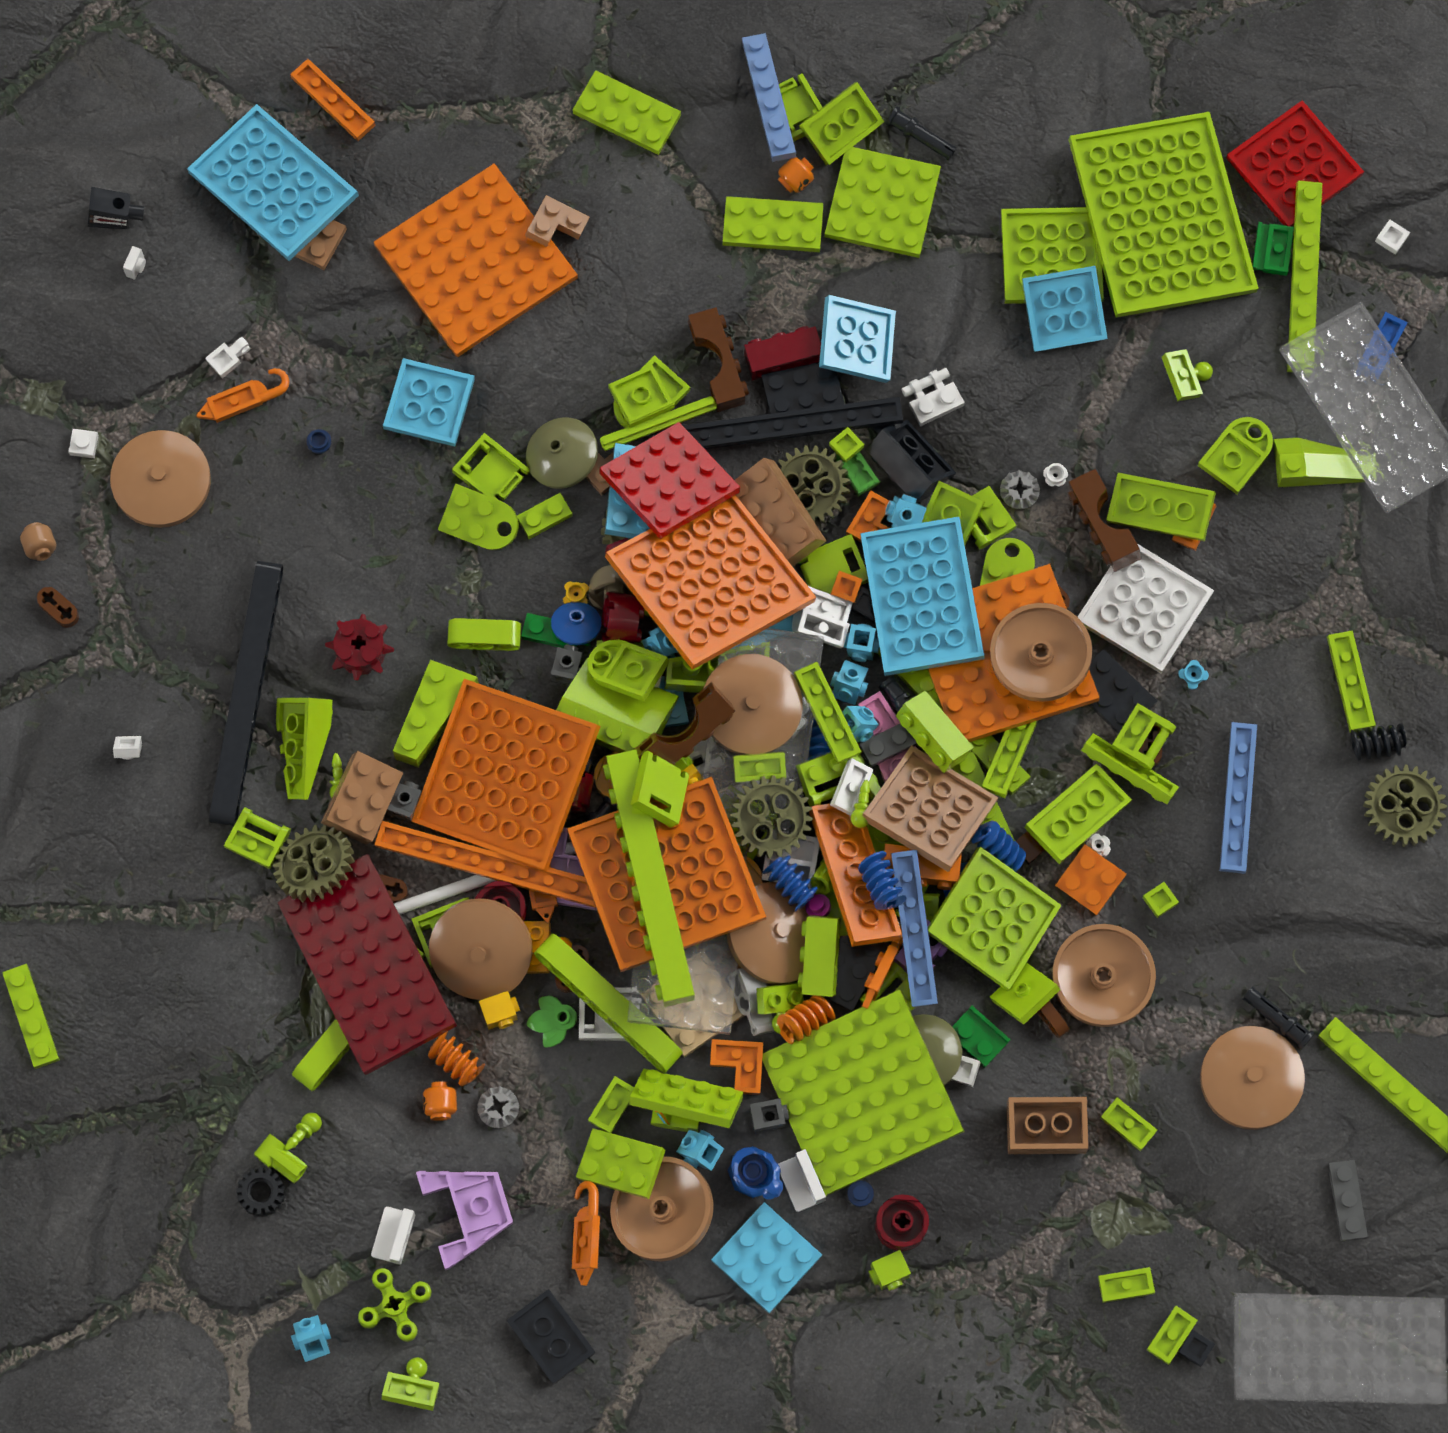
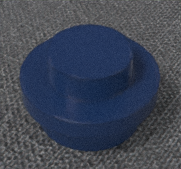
(319, 441)
(860, 1193)

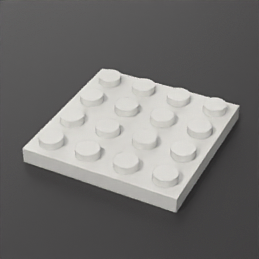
(1146, 608)

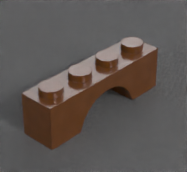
(708, 332)
(1117, 544)
(710, 711)

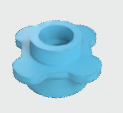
(1193, 667)

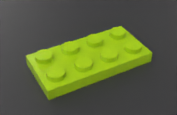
(626, 112)
(772, 224)
(1161, 506)
(1077, 813)
(686, 1098)

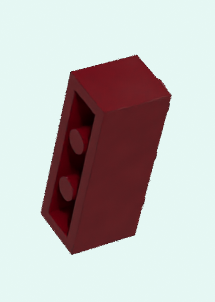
(783, 351)

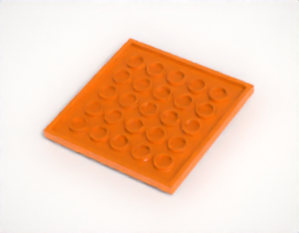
(472, 262)
(711, 581)
(971, 690)
(505, 774)
(702, 867)

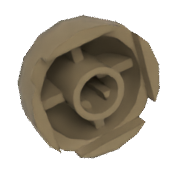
(605, 581)

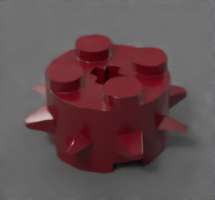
(369, 656)

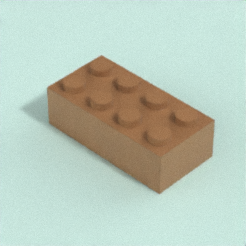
(779, 510)

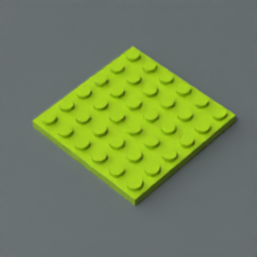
(862, 1093)

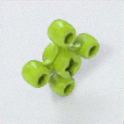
(399, 1316)

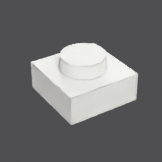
(1392, 237)
(134, 263)
(83, 443)
(127, 747)
(967, 1071)

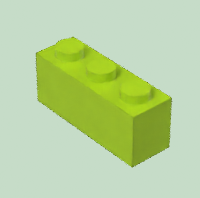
(934, 731)
(820, 955)

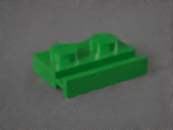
(1272, 248)
(980, 1036)

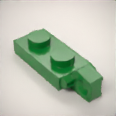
(539, 630)

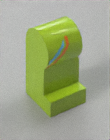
(673, 1122)

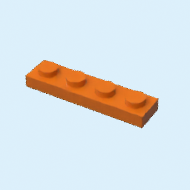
(333, 99)

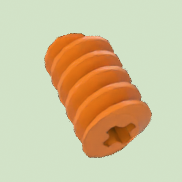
(804, 1018)
(455, 1060)

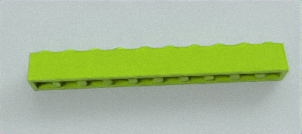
(651, 884)

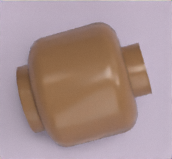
(37, 541)

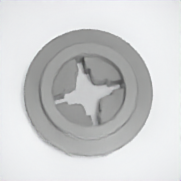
(1012, 497)
(494, 1118)

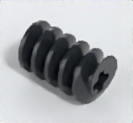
(1378, 741)

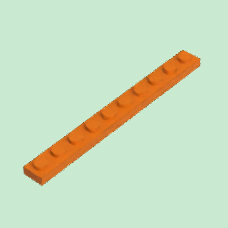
(483, 863)

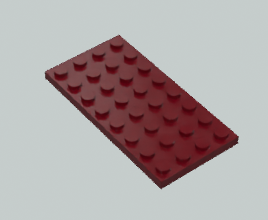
(368, 968)

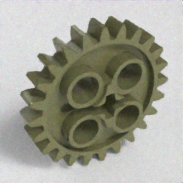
(823, 503)
(1421, 791)
(793, 811)
(331, 860)

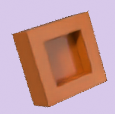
(846, 586)

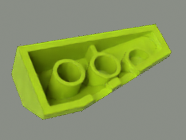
(1312, 463)
(304, 735)

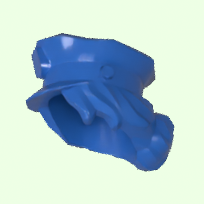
(755, 1173)

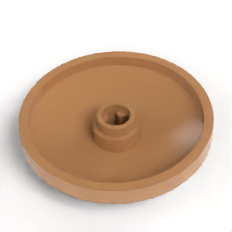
(160, 478)
(1041, 652)
(764, 702)
(772, 946)
(480, 948)
(1104, 975)
(1252, 1077)
(672, 1217)

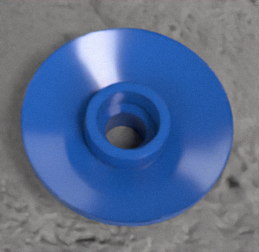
(576, 631)

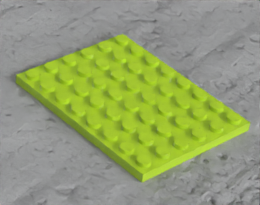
(1163, 214)

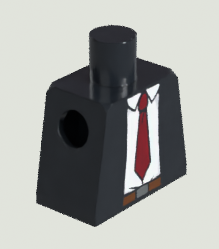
(112, 209)

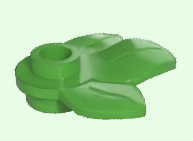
(548, 1020)

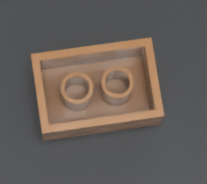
(362, 797)
(1047, 1125)

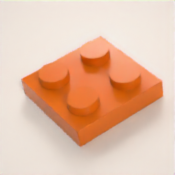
(1091, 879)

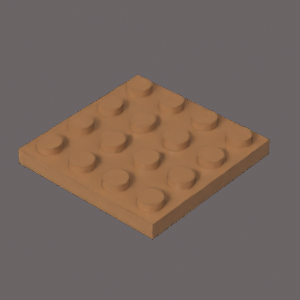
(929, 809)

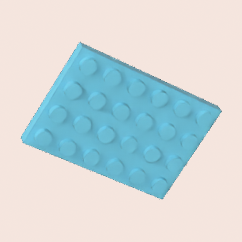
(273, 182)
(922, 596)

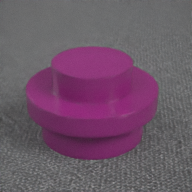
(818, 906)

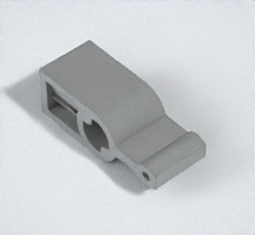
(746, 1000)

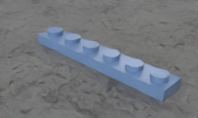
(769, 97)
(1238, 797)
(914, 929)

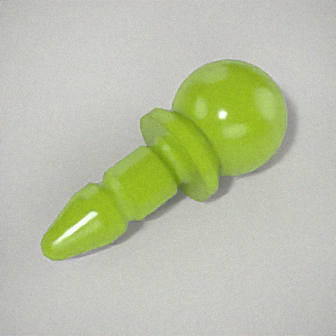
(337, 773)
(856, 817)
(309, 1124)

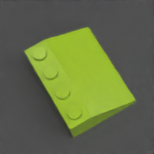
(622, 718)

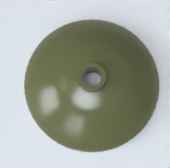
(569, 462)
(942, 1045)

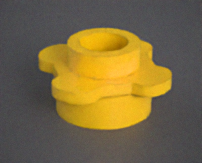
(571, 588)

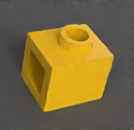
(499, 1010)

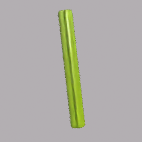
(658, 423)

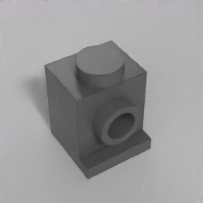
(566, 673)
(404, 810)
(760, 1109)

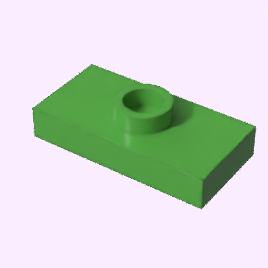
(860, 474)

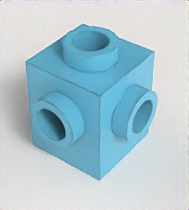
(895, 509)
(862, 634)
(659, 643)
(848, 687)
(860, 721)
(700, 1149)
(311, 1338)

